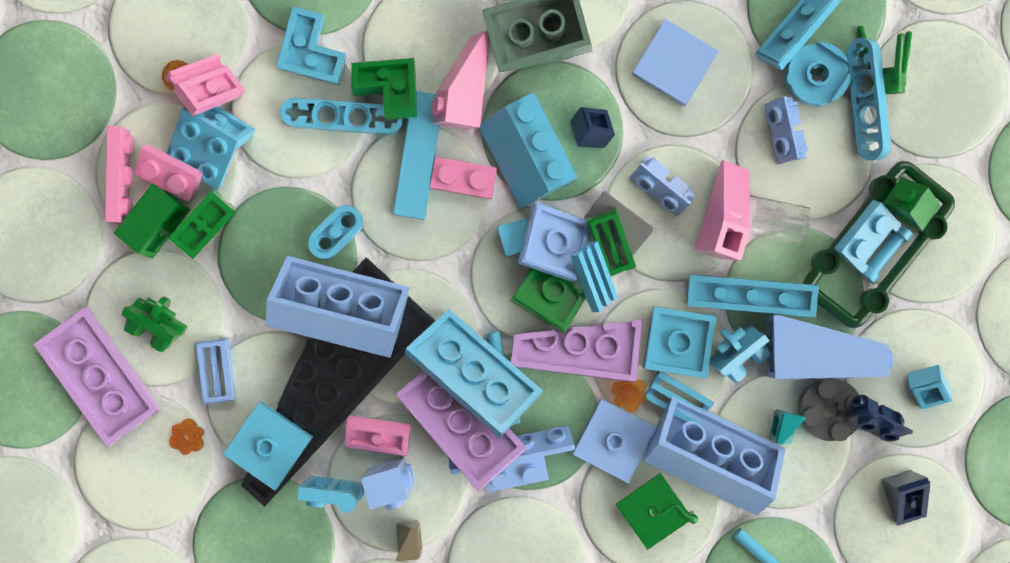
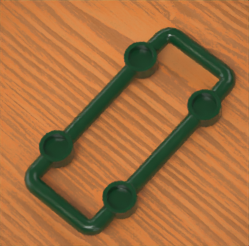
(876, 299)

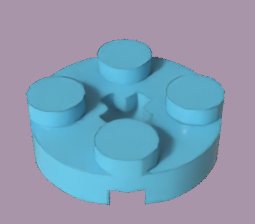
(835, 71)

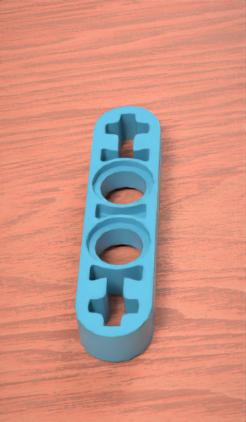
(875, 97)
(342, 113)

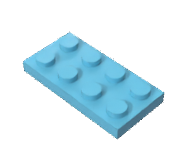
(473, 372)

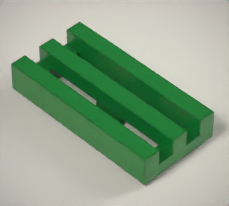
(603, 218)

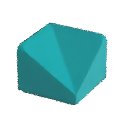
(784, 426)

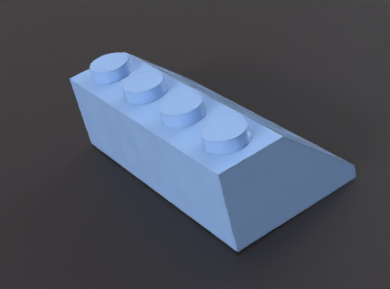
(336, 306)
(717, 457)

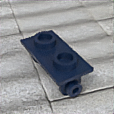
(877, 419)

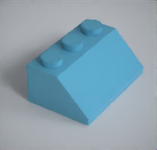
(527, 150)

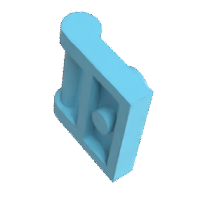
(865, 238)
(323, 490)

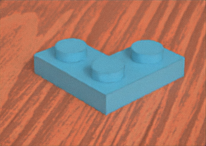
(301, 50)

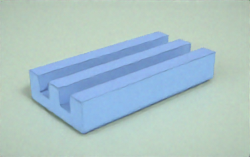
(227, 371)

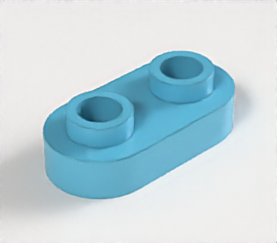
(334, 229)

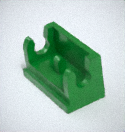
(152, 221)
(202, 224)

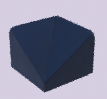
(592, 127)

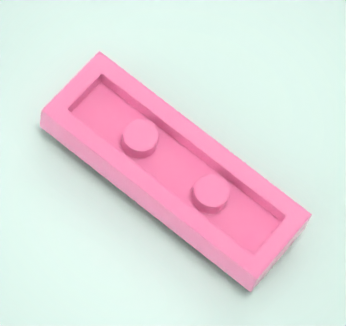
(118, 174)

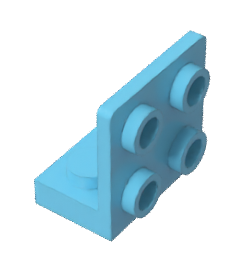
(209, 142)

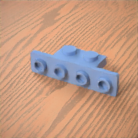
(531, 464)

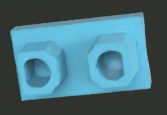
(737, 349)

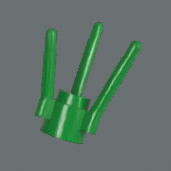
(894, 76)

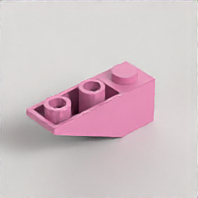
(727, 214)

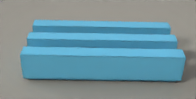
(594, 276)
(655, 386)

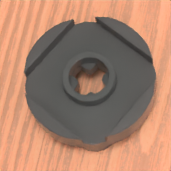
(812, 403)

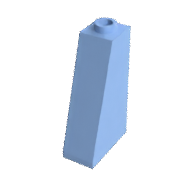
(814, 351)

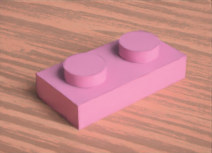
(168, 173)
(463, 178)
(377, 435)

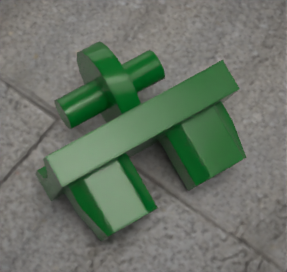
(154, 318)

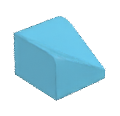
(512, 236)
(929, 387)

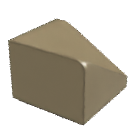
(409, 540)

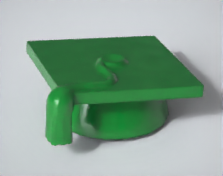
(654, 511)

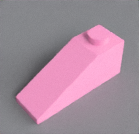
(461, 93)

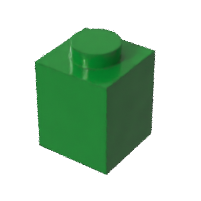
(912, 203)

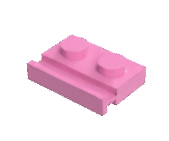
(204, 84)

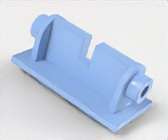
(787, 143)
(672, 195)

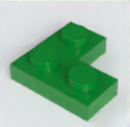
(393, 79)

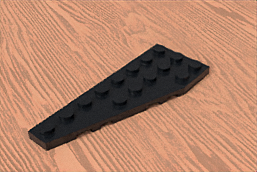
(334, 381)

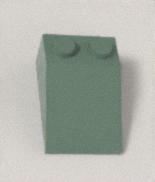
(536, 32)

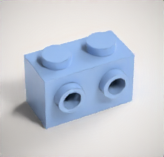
(388, 484)

